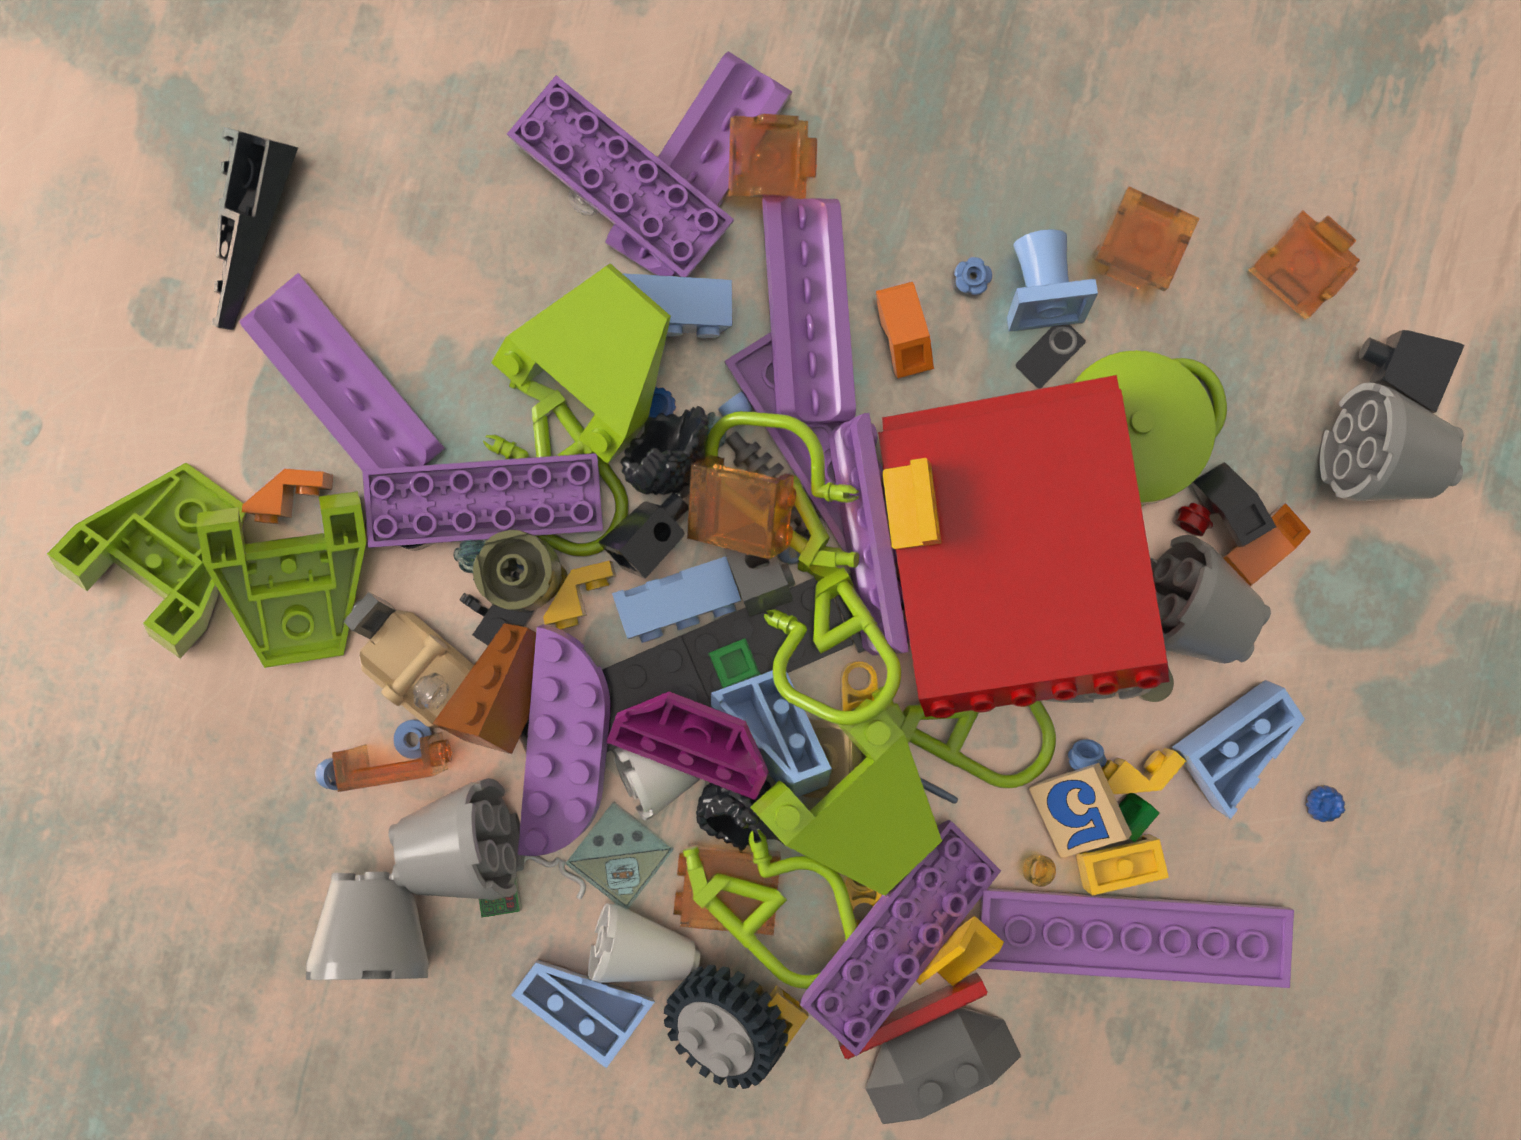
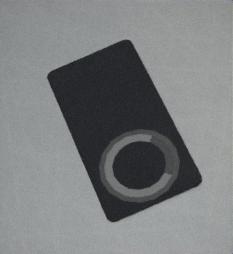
(1050, 354)

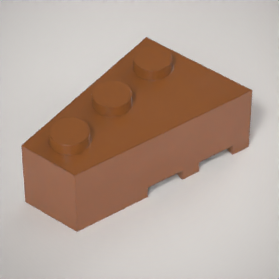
(495, 694)

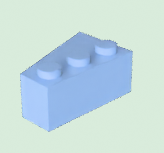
(694, 303)

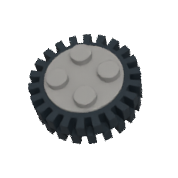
(726, 1026)

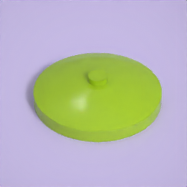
(1166, 420)

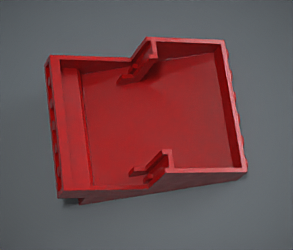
(1039, 552)

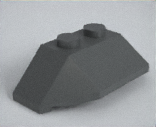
(939, 1064)

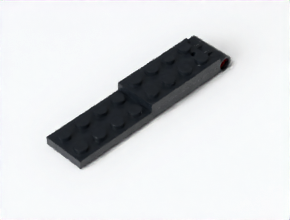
(686, 667)

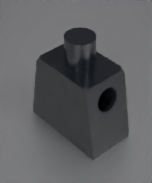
(1413, 365)
(646, 535)

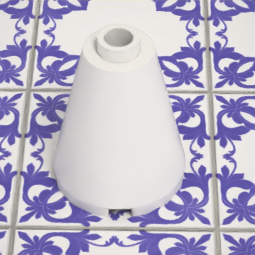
(650, 781)
(638, 949)

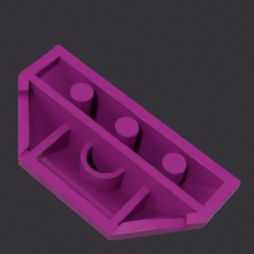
(693, 741)

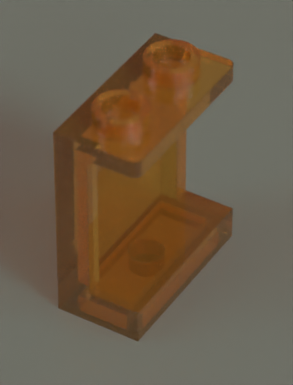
(740, 508)
(354, 770)
(730, 863)

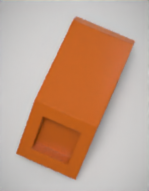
(906, 328)
(277, 495)
(1271, 548)

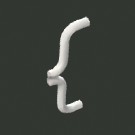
(562, 870)

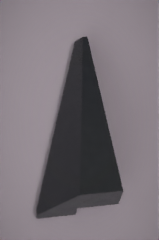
(249, 201)

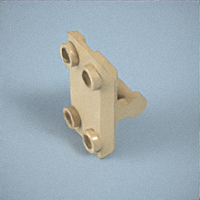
(403, 654)

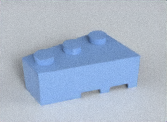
(677, 600)
(780, 732)
(1239, 743)
(584, 1011)

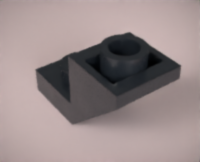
(1235, 501)

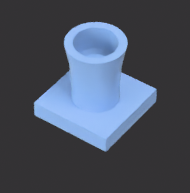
(1048, 294)

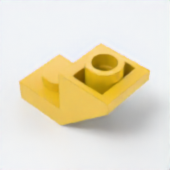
(568, 602)
(1159, 771)

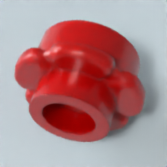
(1194, 519)

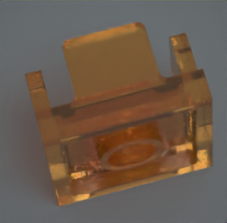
(770, 156)
(1145, 240)
(1307, 263)

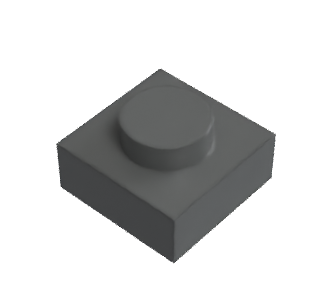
(369, 615)

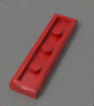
(925, 1010)

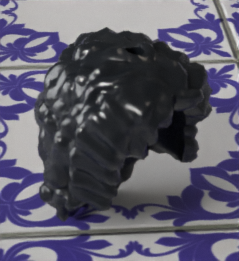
(665, 451)
(729, 815)

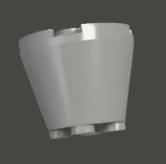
(1389, 448)
(1205, 603)
(459, 845)
(367, 931)

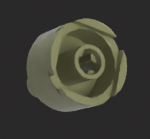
(500, 558)

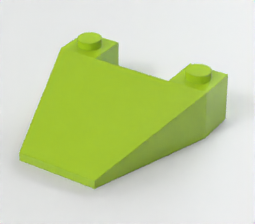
(601, 347)
(158, 544)
(293, 589)
(871, 822)

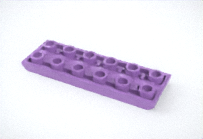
(702, 139)
(620, 177)
(809, 309)
(339, 380)
(482, 499)
(867, 530)
(898, 940)

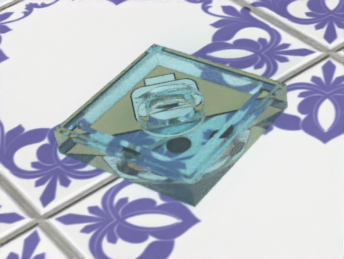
(619, 856)

